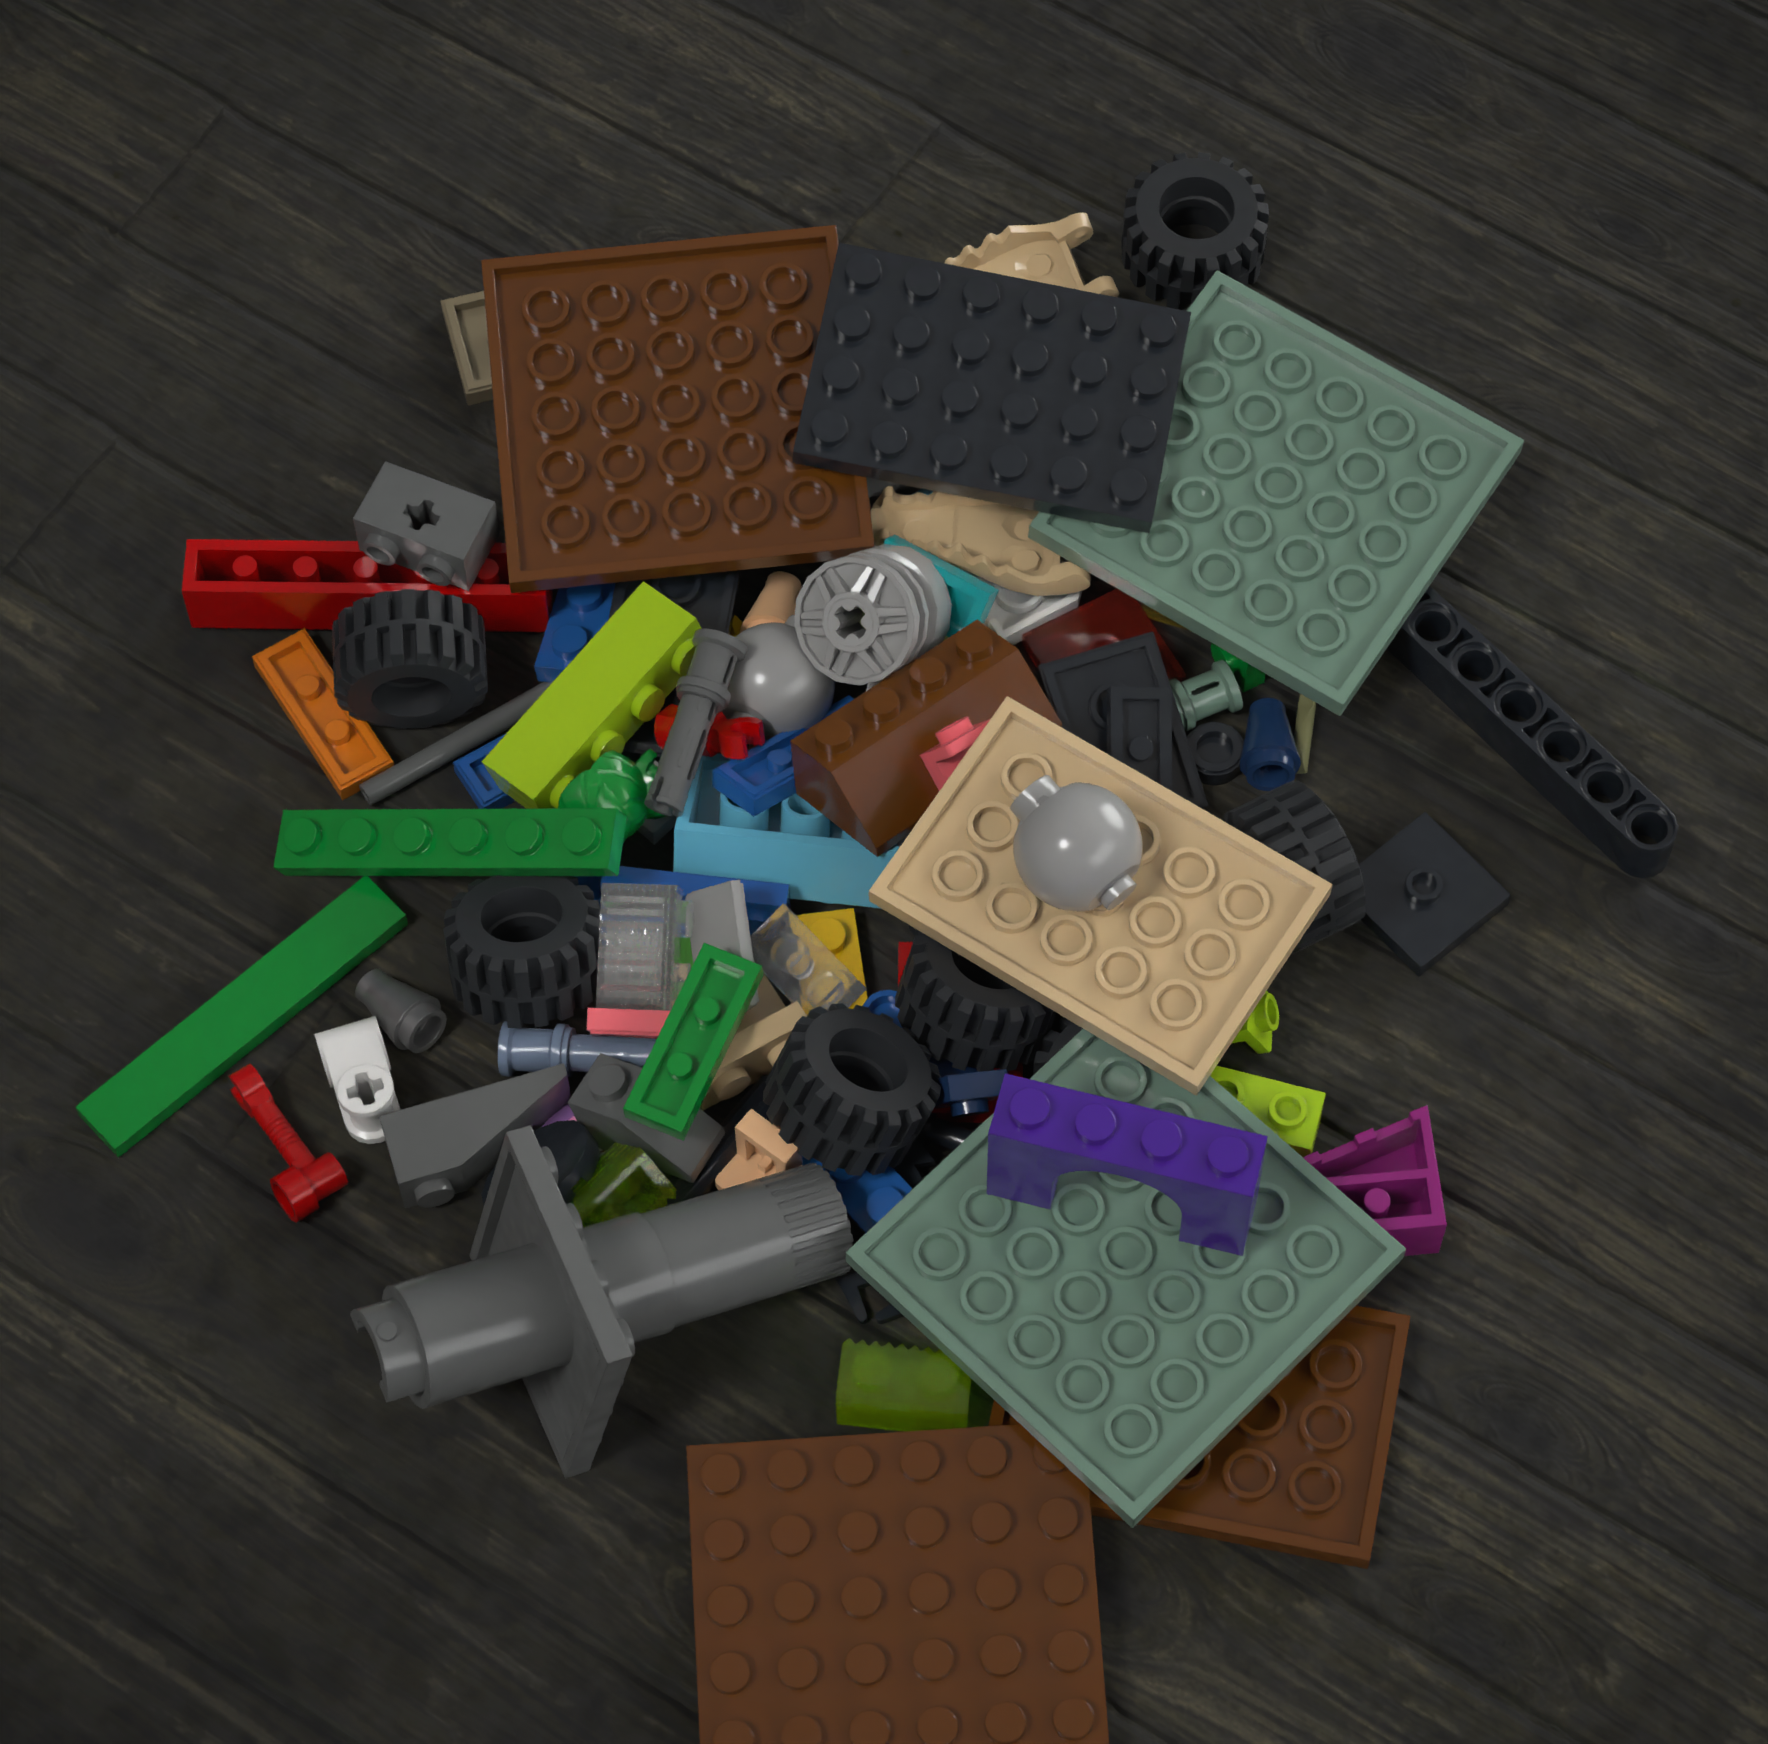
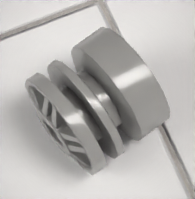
(903, 610)

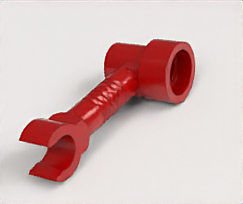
(307, 1178)

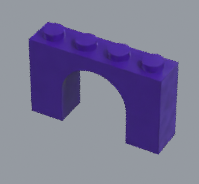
(1196, 1163)

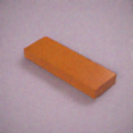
(305, 690)

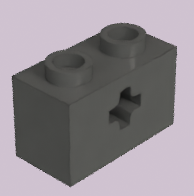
(426, 526)

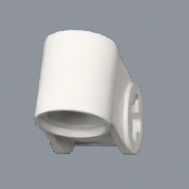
(360, 1075)

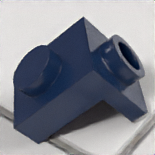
(967, 1090)

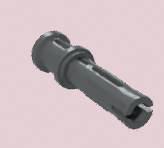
(701, 697)

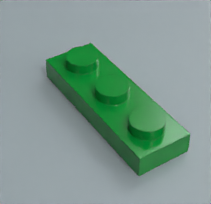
(693, 1041)

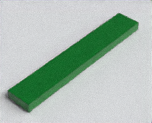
(241, 1016)

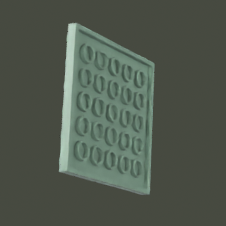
(1295, 496)
(1093, 1313)

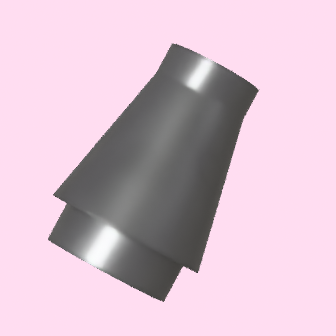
(404, 1013)

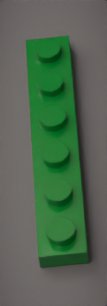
(451, 842)

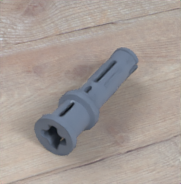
(543, 1048)

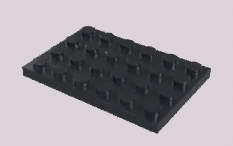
(992, 388)

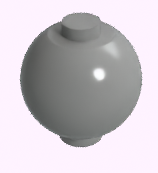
(778, 681)
(1076, 845)

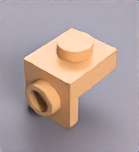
(758, 1152)

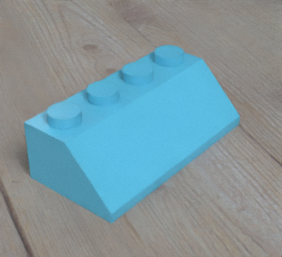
(780, 845)

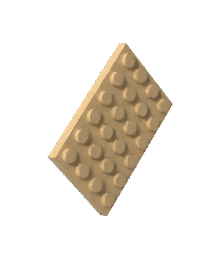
(1158, 973)

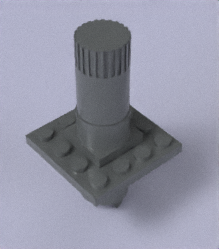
(574, 1299)

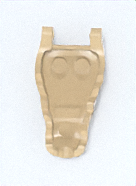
(1037, 254)
(977, 538)

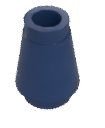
(1269, 747)

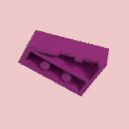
(1393, 1180)

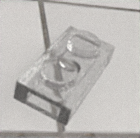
(802, 963)

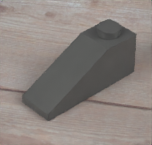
(458, 1138)

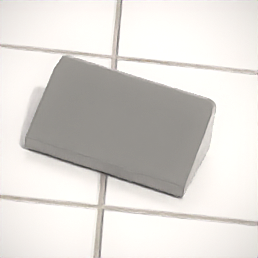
(722, 921)

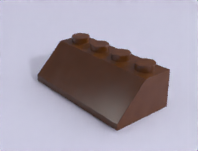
(865, 757)

